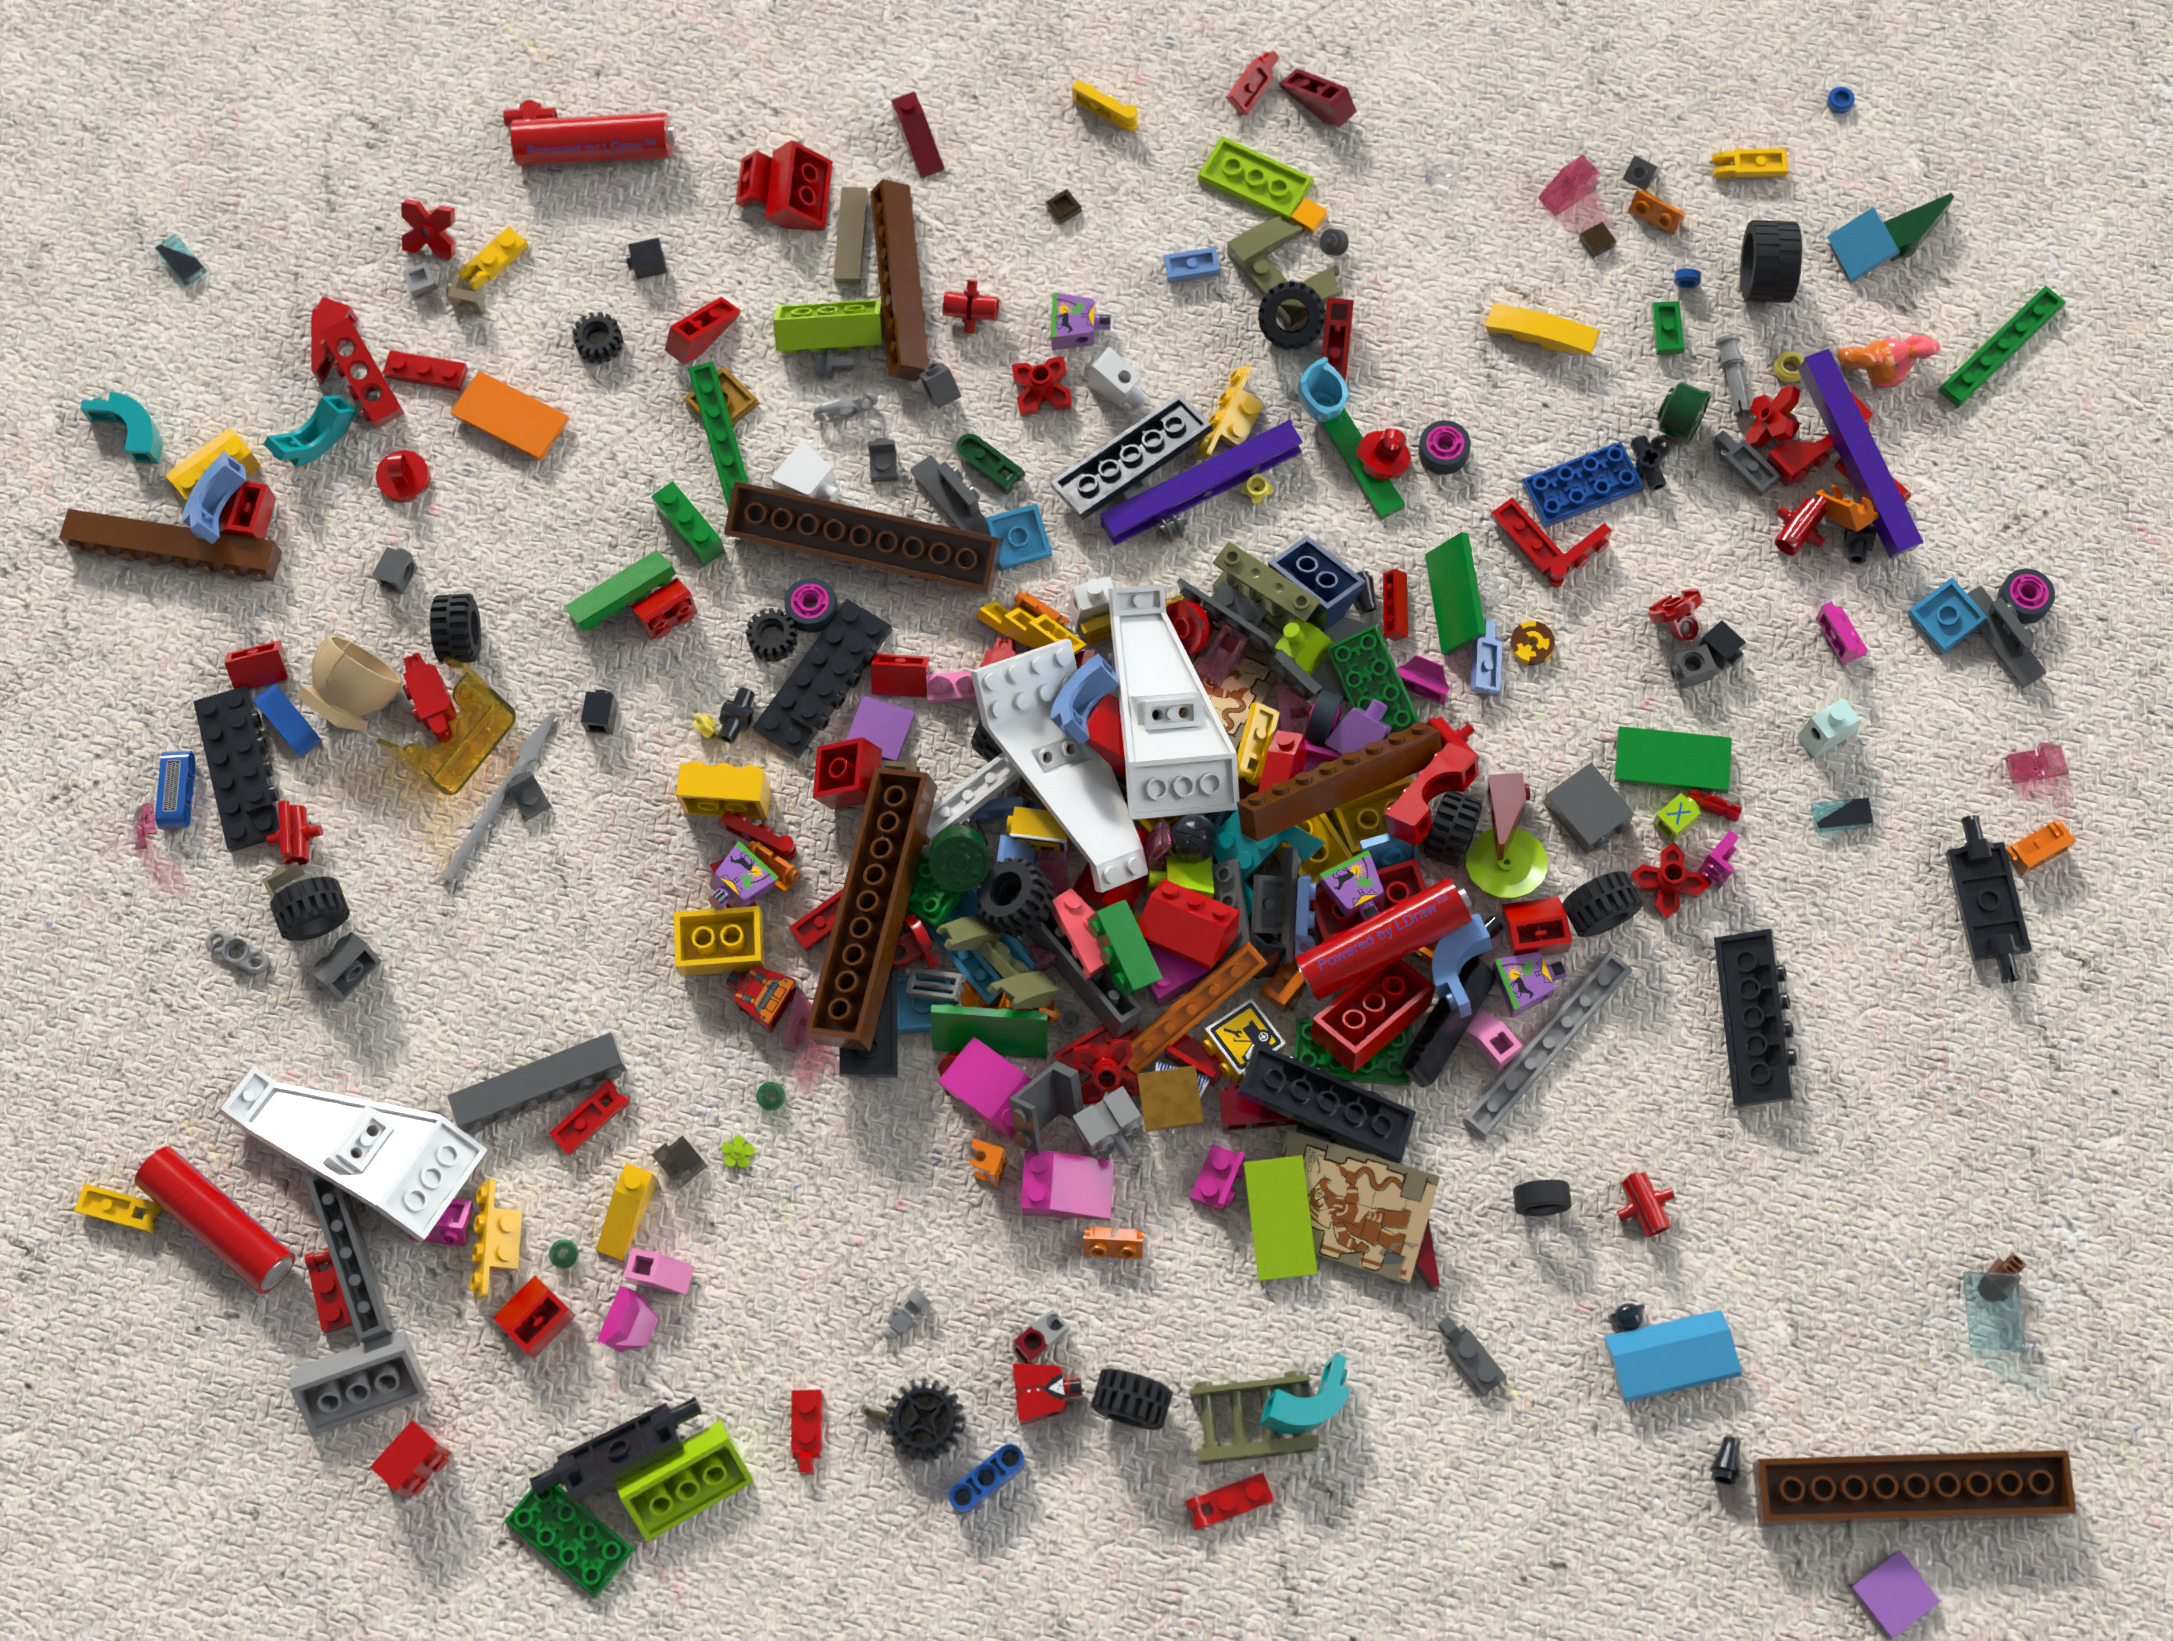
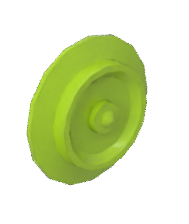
(1516, 874)

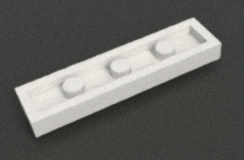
(972, 794)

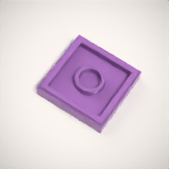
(883, 726)
(1895, 1594)

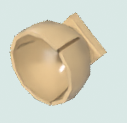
(348, 683)

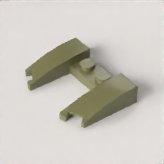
(1250, 255)
(1021, 987)

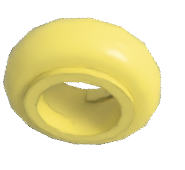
(1782, 373)

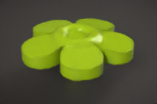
(737, 1152)

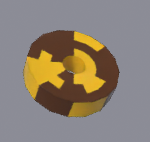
(1532, 654)

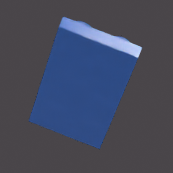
(1582, 484)

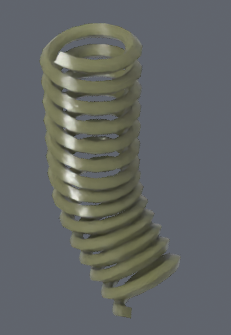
(870, 1412)

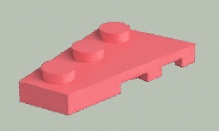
(1071, 916)

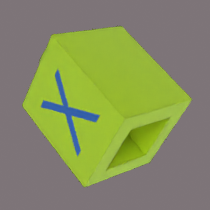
(1677, 817)

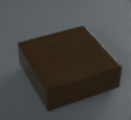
(1063, 206)
(1597, 239)

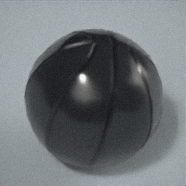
(1193, 838)

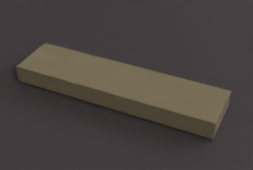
(851, 235)

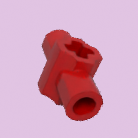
(528, 110)

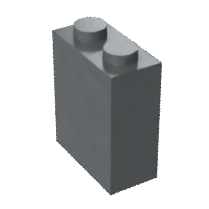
(1589, 809)

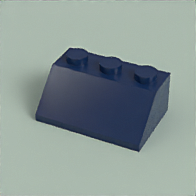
(1322, 576)

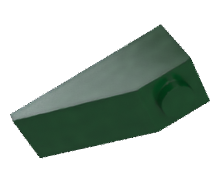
(1915, 225)

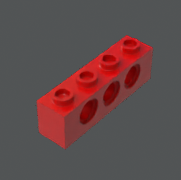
(345, 334)

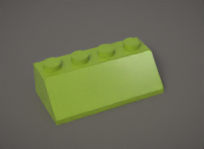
(828, 326)
(685, 1481)

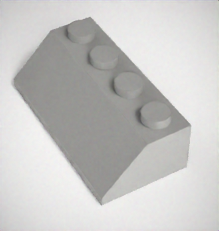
(357, 1383)

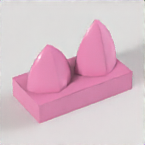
(950, 687)

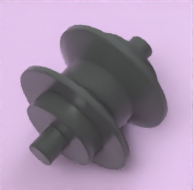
(1334, 242)
(1171, 528)

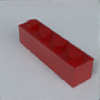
(1395, 605)

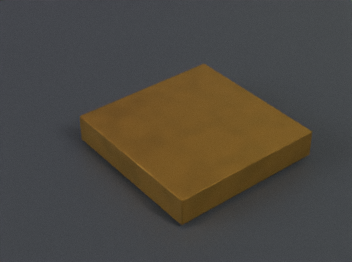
(736, 395)
(1170, 1099)

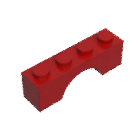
(1796, 458)
(1449, 770)

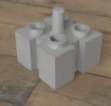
(1108, 1124)

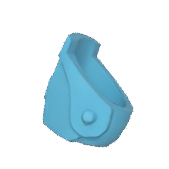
(1322, 391)

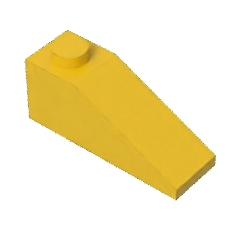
(626, 1211)

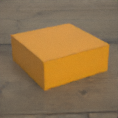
(1309, 215)

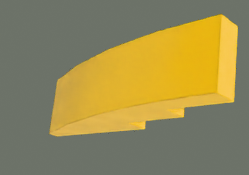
(1546, 329)
(1026, 628)

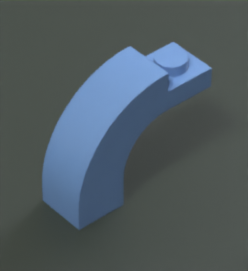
(211, 494)
(1080, 695)
(1451, 955)

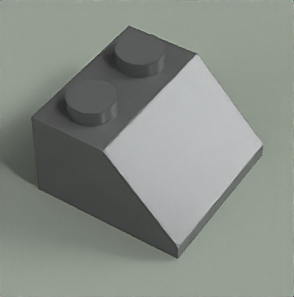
(346, 966)

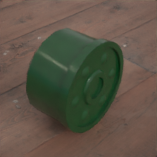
(1683, 411)
(959, 859)

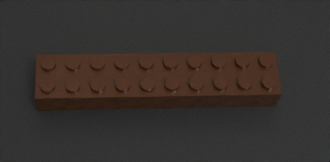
(863, 536)
(871, 909)
(1913, 1487)

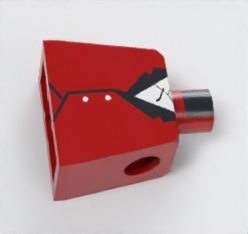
(1042, 1391)

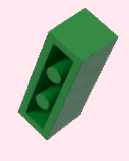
(688, 523)
(1123, 948)

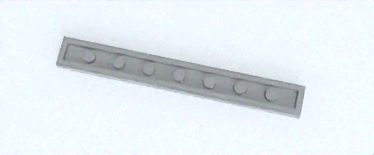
(1547, 1045)

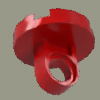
(1384, 454)
(402, 476)
(1675, 611)
(1190, 624)
(916, 944)

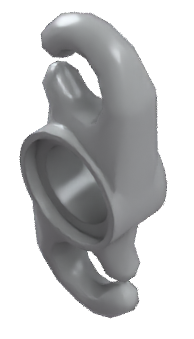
(845, 406)
(229, 943)

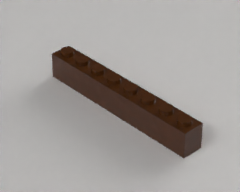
(899, 280)
(169, 545)
(1338, 781)

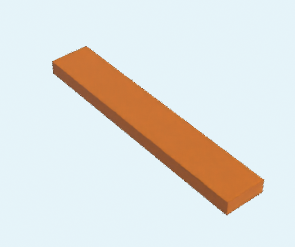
(1194, 1006)

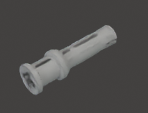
(1732, 364)

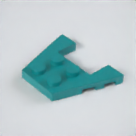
(1253, 854)

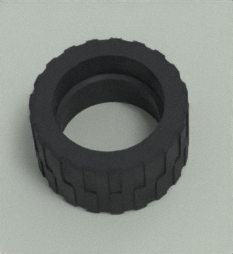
(1770, 261)

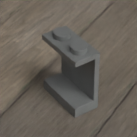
(1042, 1100)

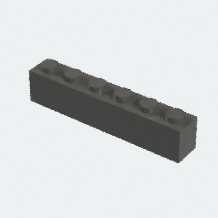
(1098, 992)
(537, 1083)
(350, 1260)

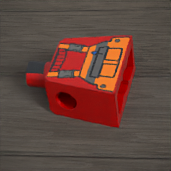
(763, 995)

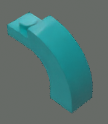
(317, 435)
(143, 436)
(1301, 1415)

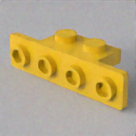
(1233, 417)
(497, 1239)

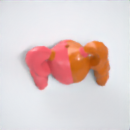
(1882, 354)

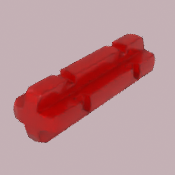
(1715, 804)

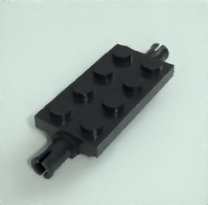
(1988, 900)
(618, 1451)

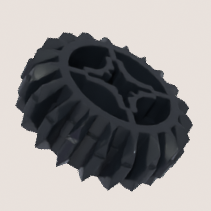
(909, 1398)

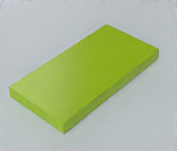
(1255, 179)
(1280, 1218)

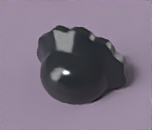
(1628, 1316)

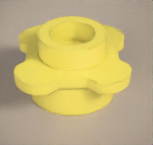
(1257, 481)
(705, 725)

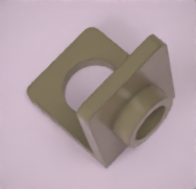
(282, 876)

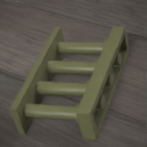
(1265, 587)
(1241, 1447)

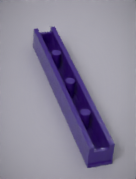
(1859, 452)
(1201, 483)

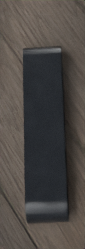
(1445, 1027)

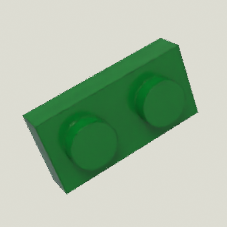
(1667, 328)

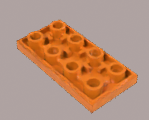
(510, 416)

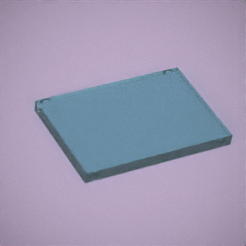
(1994, 1311)

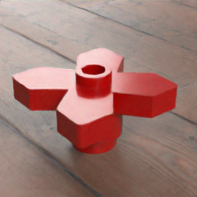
(428, 228)
(1041, 385)
(1774, 417)
(1669, 880)
(1114, 1060)

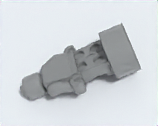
(901, 1319)

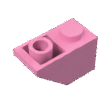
(1493, 1040)
(658, 1272)

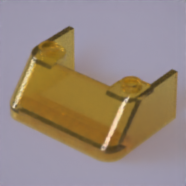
(475, 734)

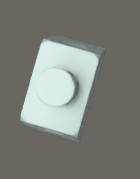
(1834, 726)

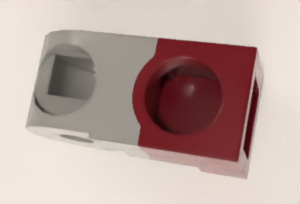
(1040, 1337)

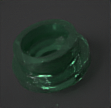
(764, 1090)
(569, 1260)

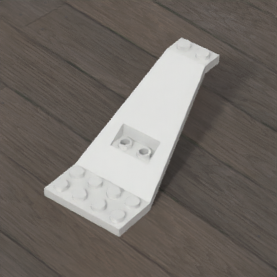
(1172, 760)
(1074, 786)
(402, 1171)

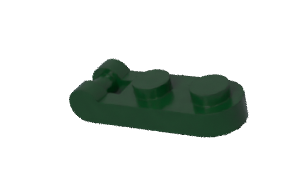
(989, 462)

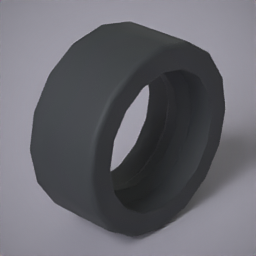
(1542, 1197)

